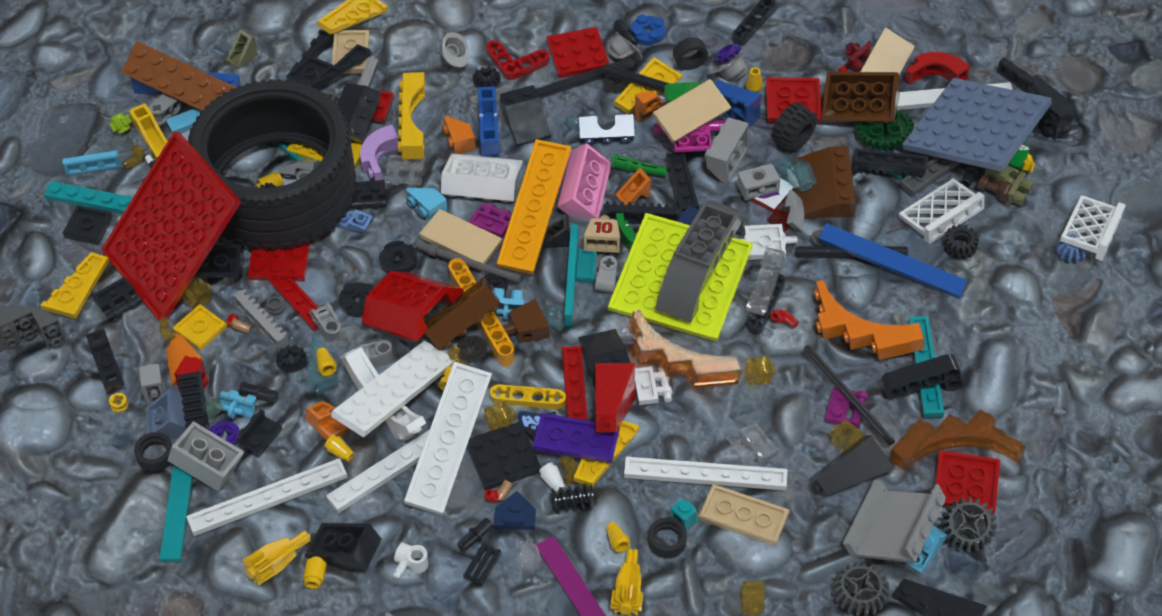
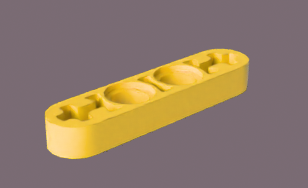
(528, 393)

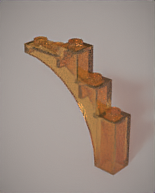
(674, 360)
(953, 433)

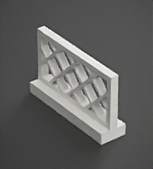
(955, 216)
(1106, 229)

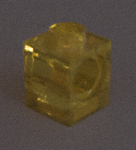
(197, 293)
(759, 370)
(499, 415)
(848, 430)
(753, 597)

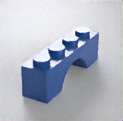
(488, 121)

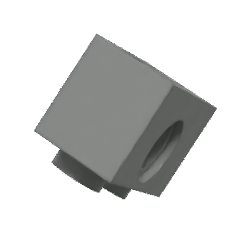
(758, 181)
(151, 382)

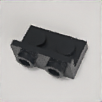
(258, 434)

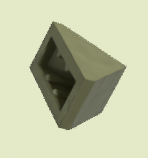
(242, 50)

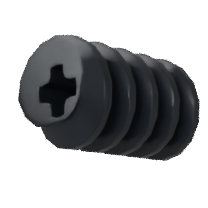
(572, 498)

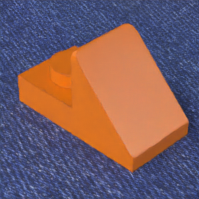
(636, 186)

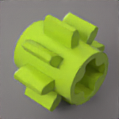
(120, 123)

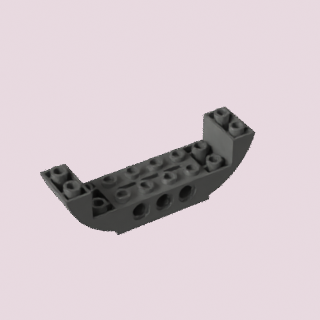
(698, 257)
(26, 322)

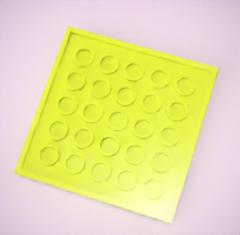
(647, 267)

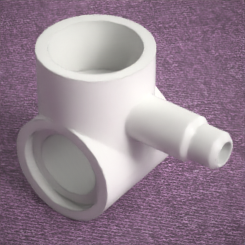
(405, 557)

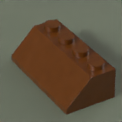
(457, 317)

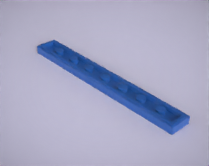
(892, 260)

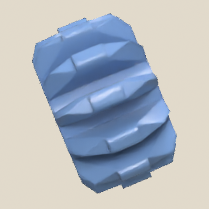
(1070, 252)

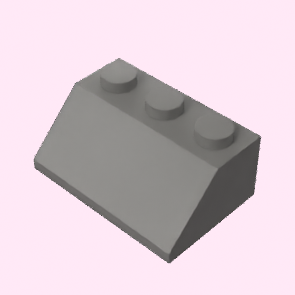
(728, 149)
(205, 456)

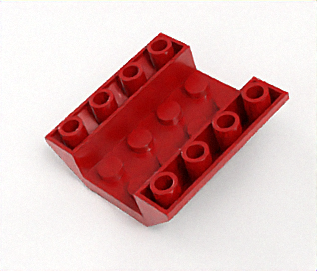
(402, 302)

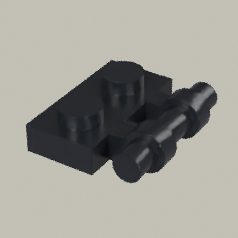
(369, 195)
(113, 294)

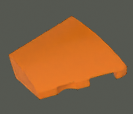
(646, 104)
(175, 353)
(320, 419)

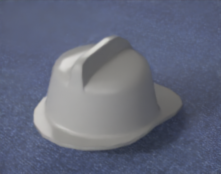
(621, 48)
(455, 49)
(732, 69)

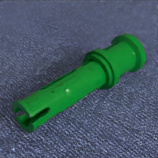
(630, 165)

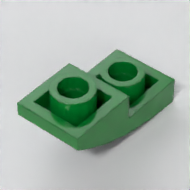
(675, 90)
(626, 233)

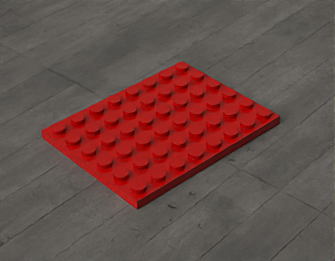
(170, 226)

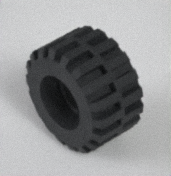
(794, 127)

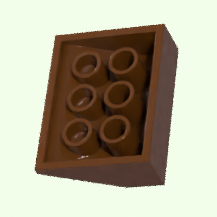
(861, 97)
(834, 190)

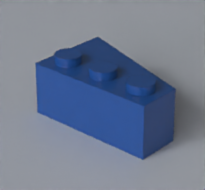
(743, 102)

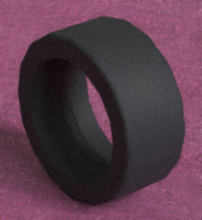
(686, 46)
(150, 439)
(667, 524)

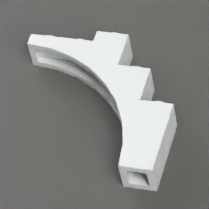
(401, 423)

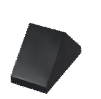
(558, 234)

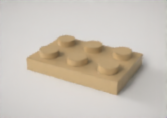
(344, 42)

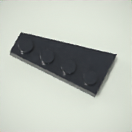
(935, 602)

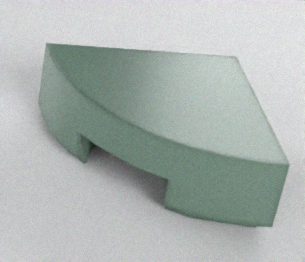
(213, 408)

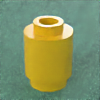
(274, 178)
(314, 572)

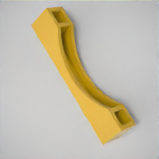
(148, 129)
(411, 137)

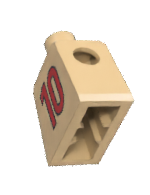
(602, 235)

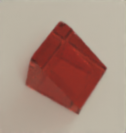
(779, 217)

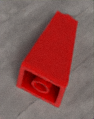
(613, 394)

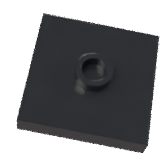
(87, 224)

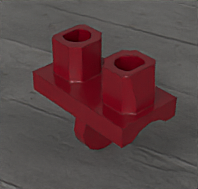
(856, 53)

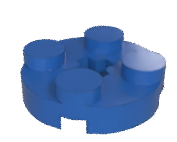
(656, 26)

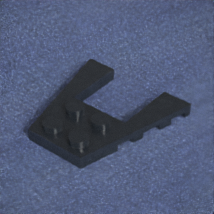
(318, 72)

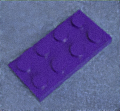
(574, 438)

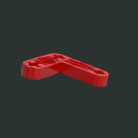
(512, 68)

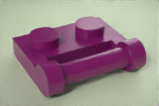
(839, 407)

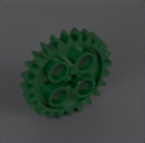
(873, 133)

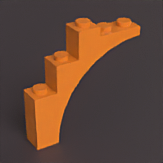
(884, 339)

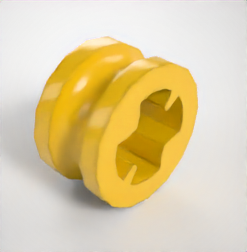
(118, 397)

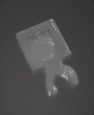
(529, 556)

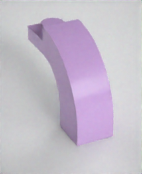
(376, 145)

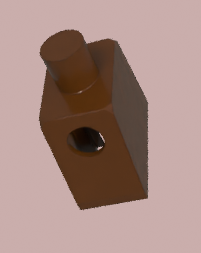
(527, 323)

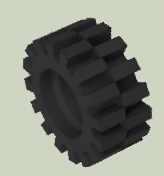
(963, 234)

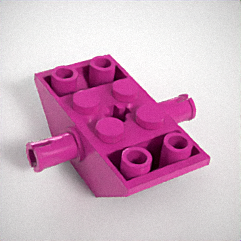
(697, 140)

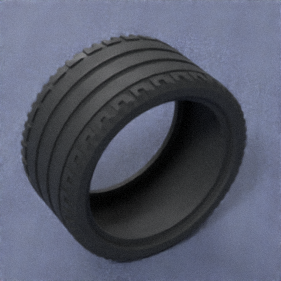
(276, 113)

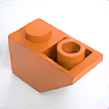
(459, 135)

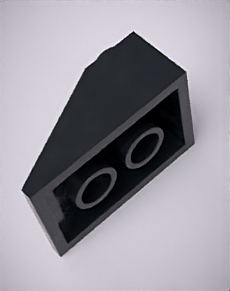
(524, 115)
(1059, 115)
(603, 348)
(345, 545)

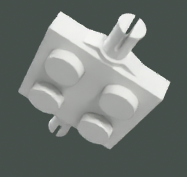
(766, 236)

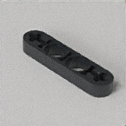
(750, 19)
(764, 319)

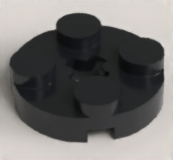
(398, 248)
(348, 295)

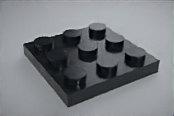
(503, 456)

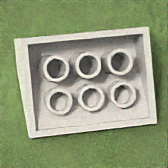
(481, 177)

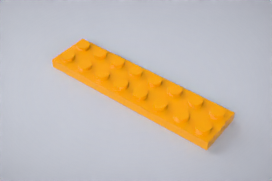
(534, 207)

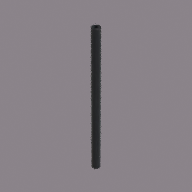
(849, 395)

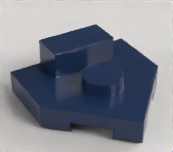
(515, 513)

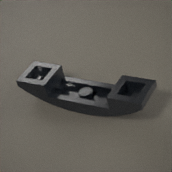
(104, 359)

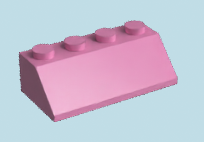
(584, 183)

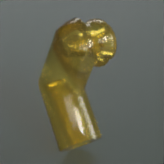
(136, 157)
(164, 329)
(453, 355)
(570, 467)

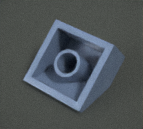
(166, 415)

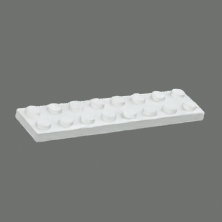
(392, 389)
(448, 439)

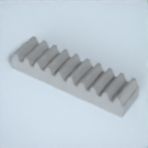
(261, 320)

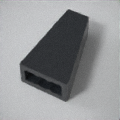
(853, 466)

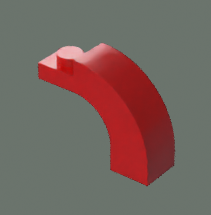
(937, 64)

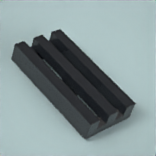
(489, 550)

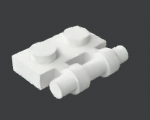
(646, 387)

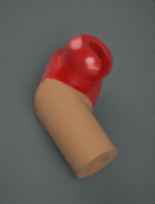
(233, 322)
(498, 494)

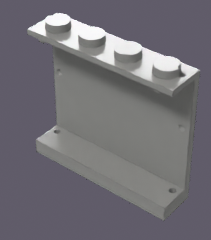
(893, 523)

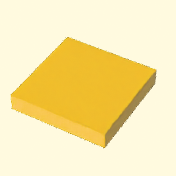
(200, 327)

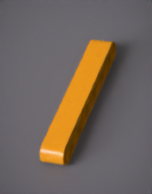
(501, 348)

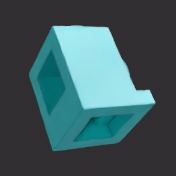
(686, 512)

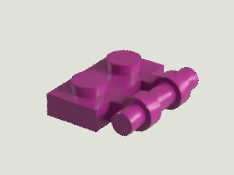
(489, 222)

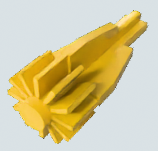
(273, 557)
(628, 594)

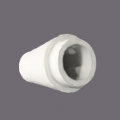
(552, 476)

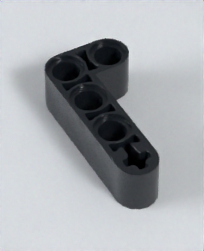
(923, 375)

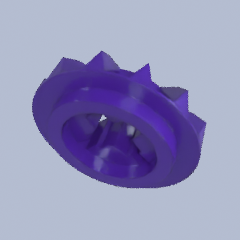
(727, 53)
(231, 429)

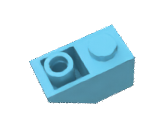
(426, 201)
(929, 550)

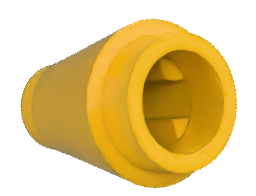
(754, 80)
(325, 362)
(338, 447)
(618, 538)

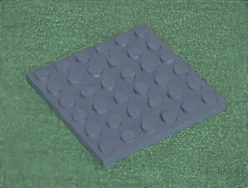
(977, 124)

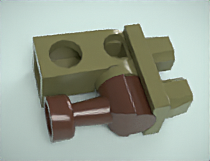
(1007, 186)

